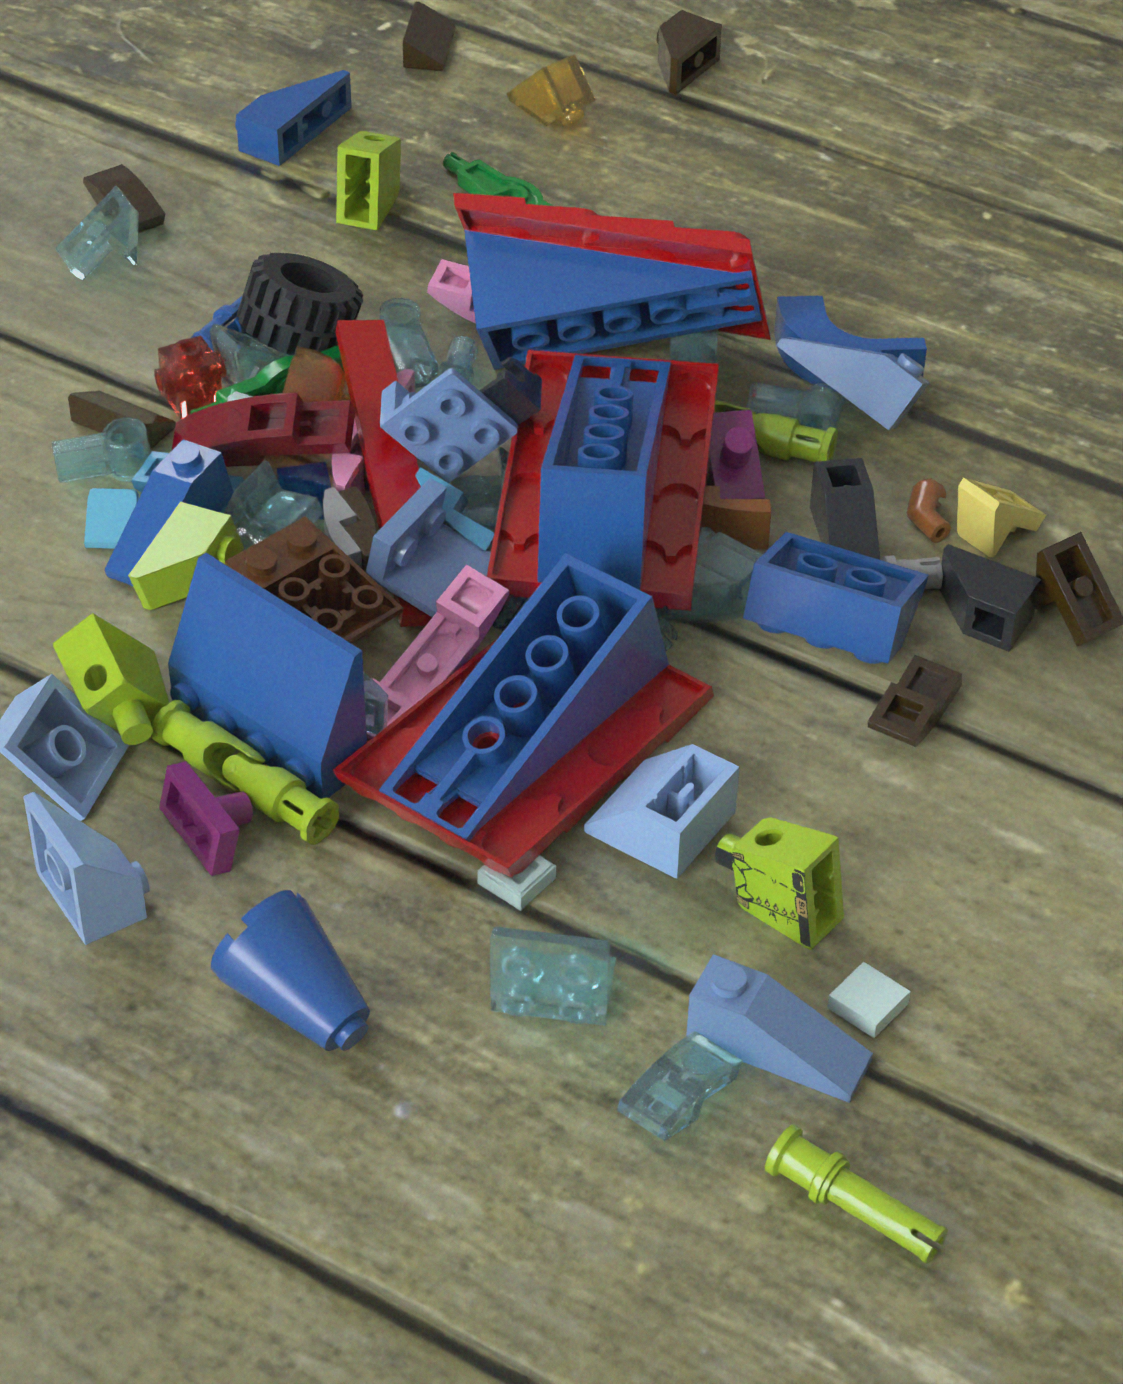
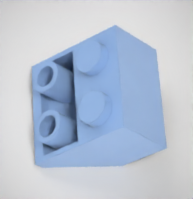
(669, 808)

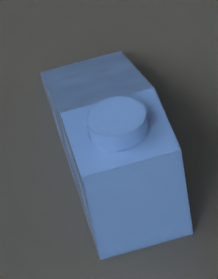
(871, 380)
(774, 1029)

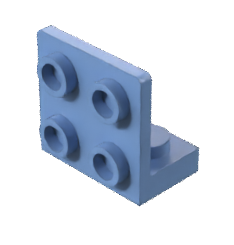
(445, 423)
(420, 554)

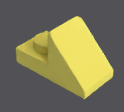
(990, 513)

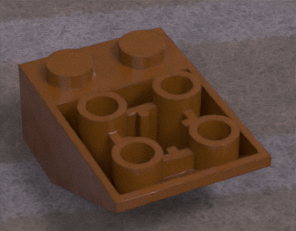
(317, 579)

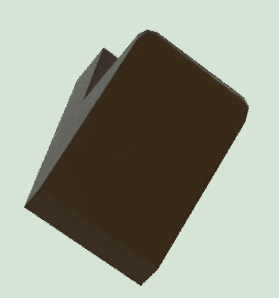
(1078, 588)

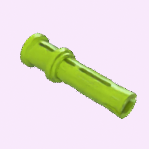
(829, 1179)

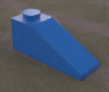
(291, 117)
(185, 475)

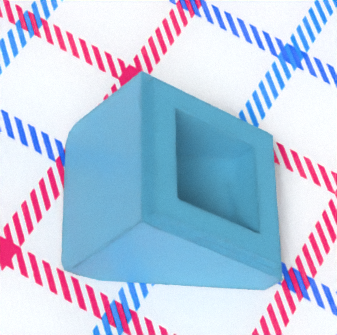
(108, 515)

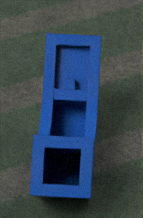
(807, 319)

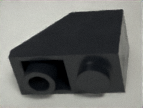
(845, 506)
(988, 597)

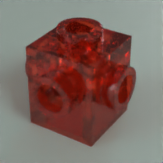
(189, 374)

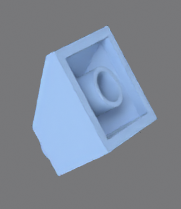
(60, 745)
(84, 872)

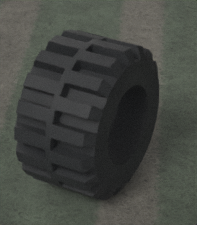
(297, 302)

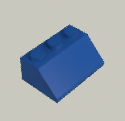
(834, 597)

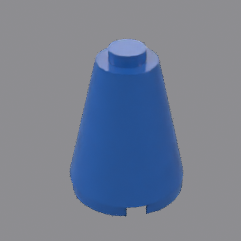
(293, 972)

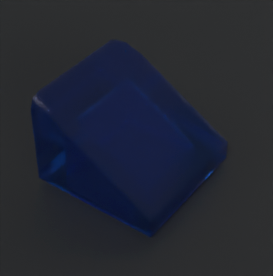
(306, 480)

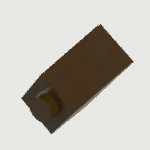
(687, 48)

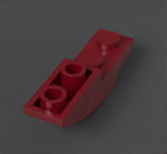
(269, 426)

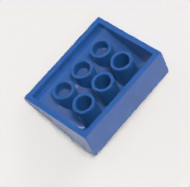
(268, 676)

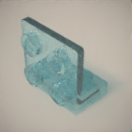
(551, 975)

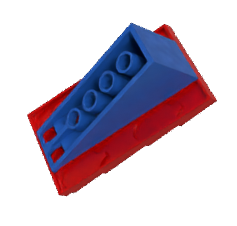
(600, 281)
(609, 474)
(533, 722)

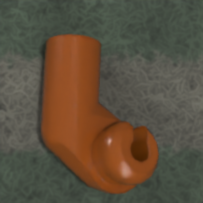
(923, 512)

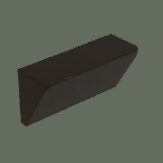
(427, 39)
(99, 409)

